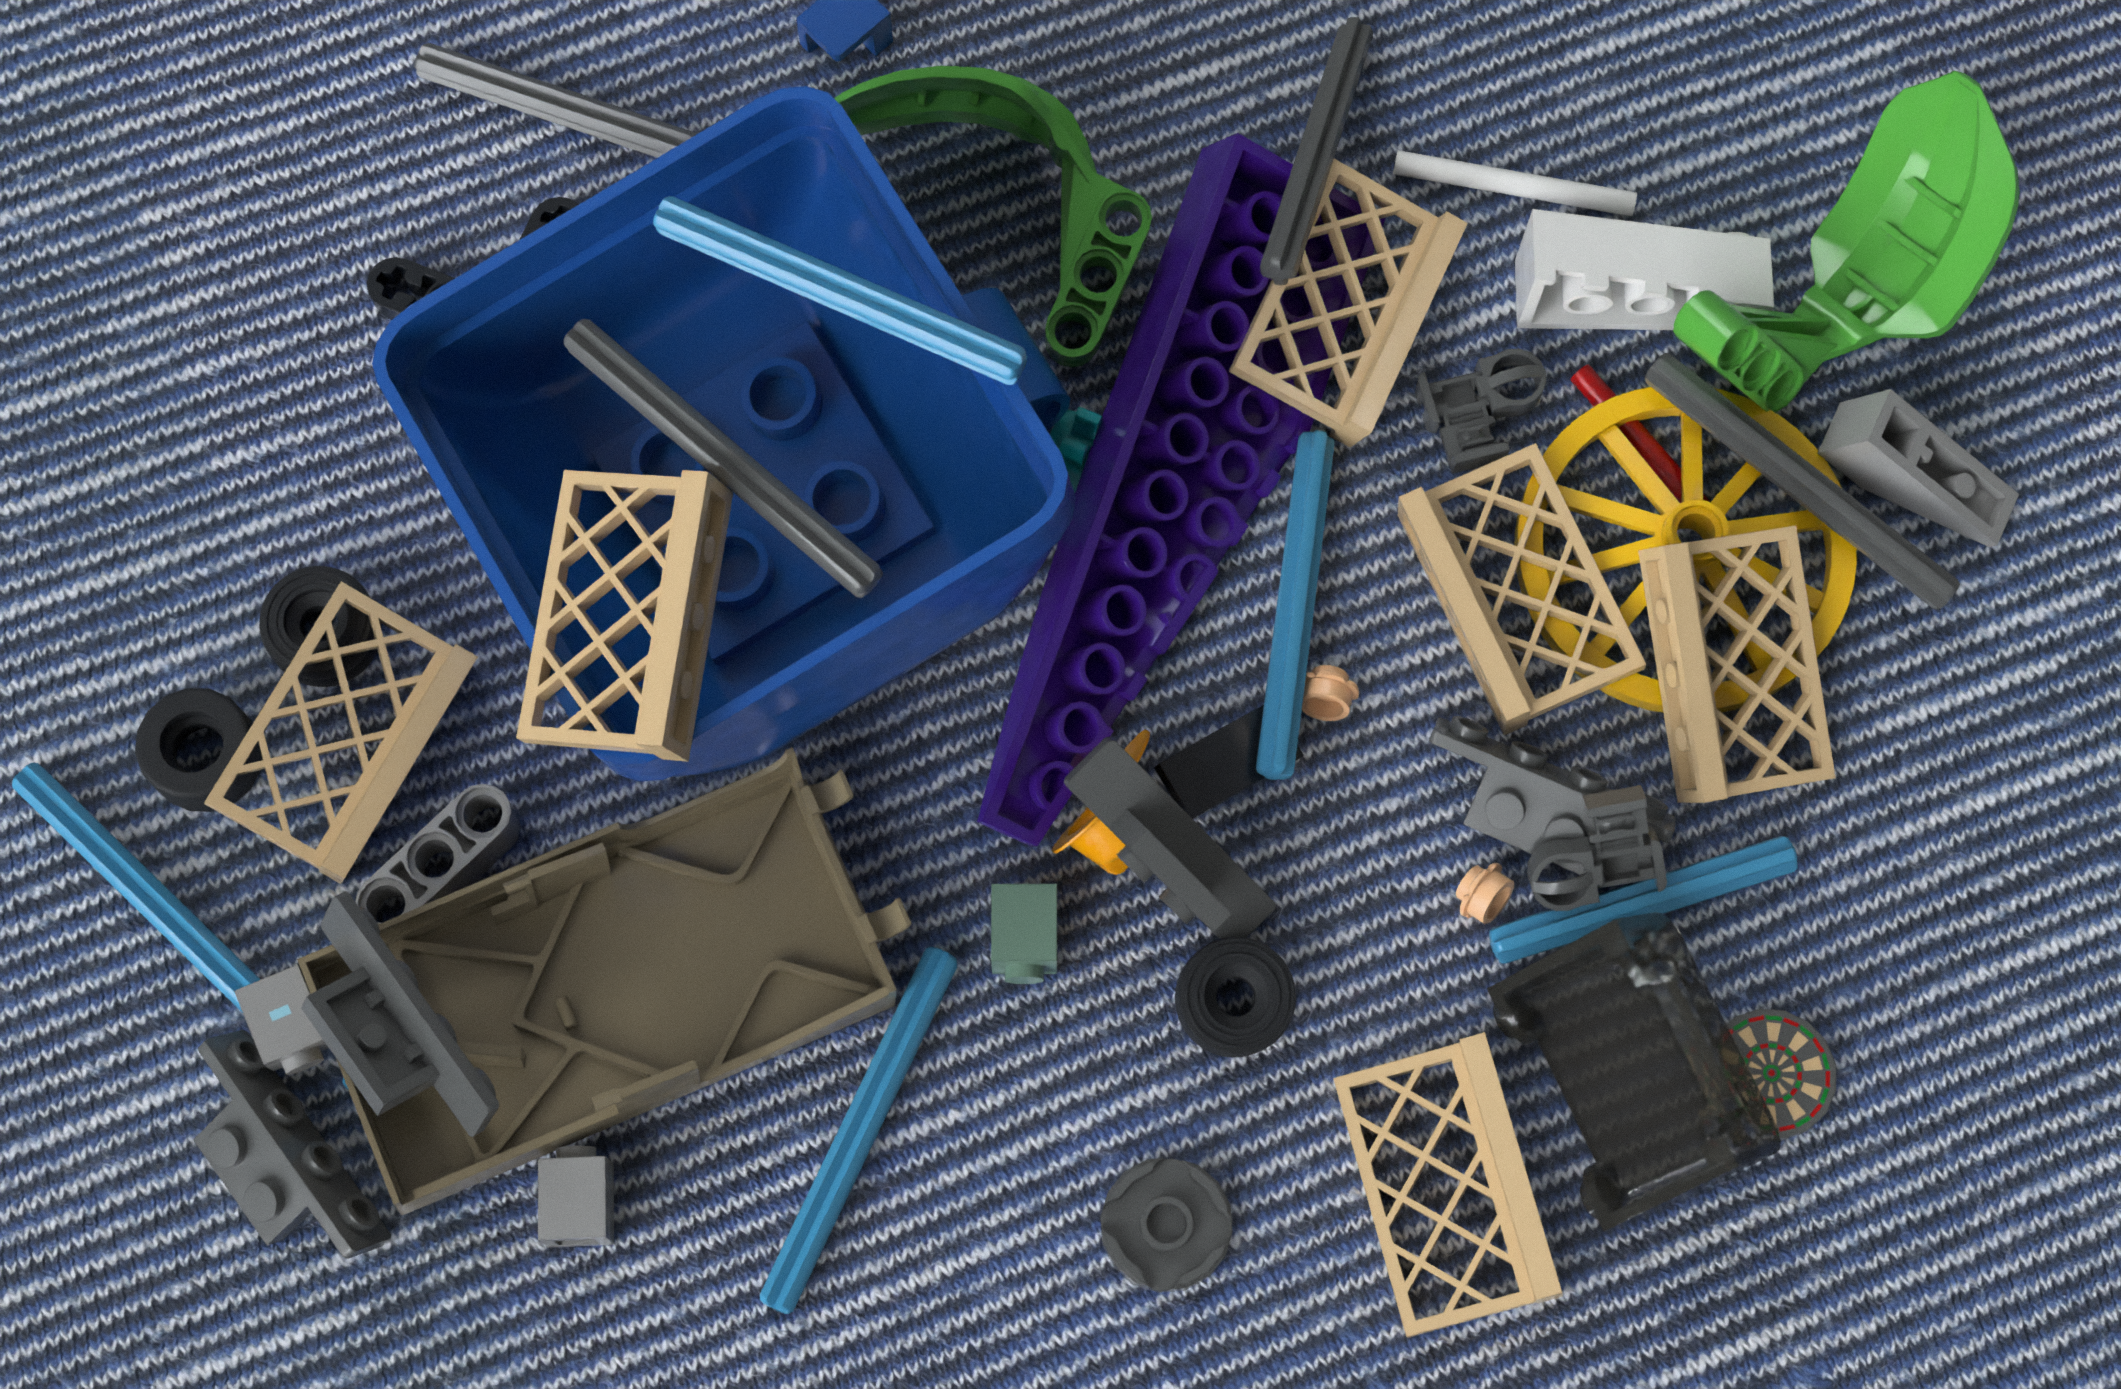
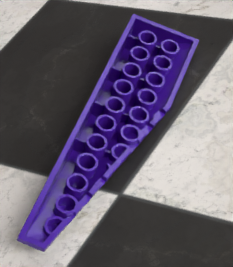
(1166, 476)

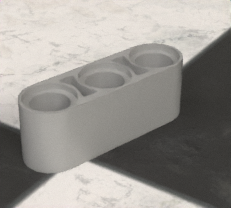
(451, 833)

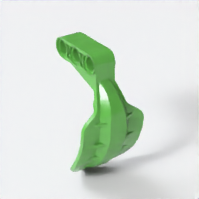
(1041, 119)
(1892, 253)

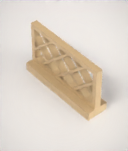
(1386, 338)
(1469, 611)
(680, 624)
(1686, 676)
(389, 763)
(1502, 1167)

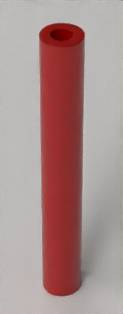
(1664, 466)

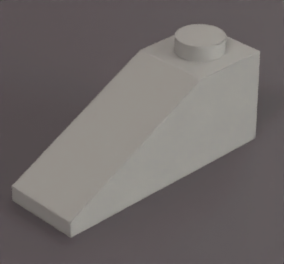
(1914, 464)

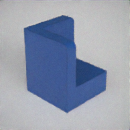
(845, 25)

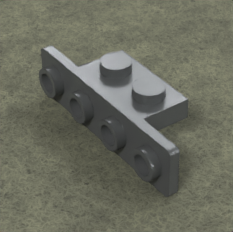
(1528, 798)
(1168, 843)
(388, 1030)
(276, 1156)

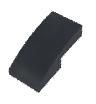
(1215, 766)

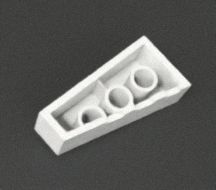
(1631, 273)

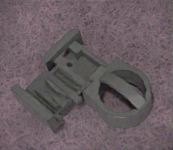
(1468, 416)
(1615, 859)

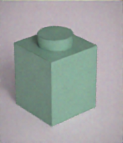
(1024, 931)

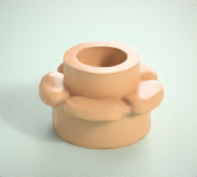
(1328, 693)
(1484, 892)

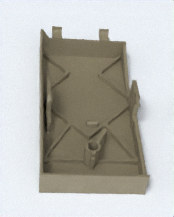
(629, 974)

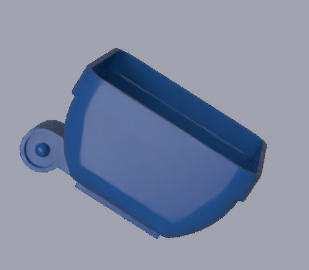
(883, 439)

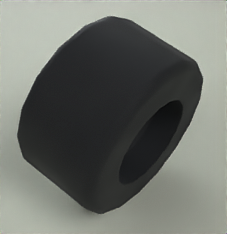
(172, 722)

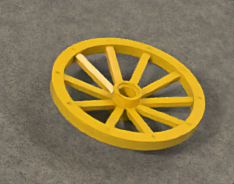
(1693, 513)

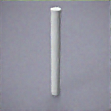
(1515, 183)

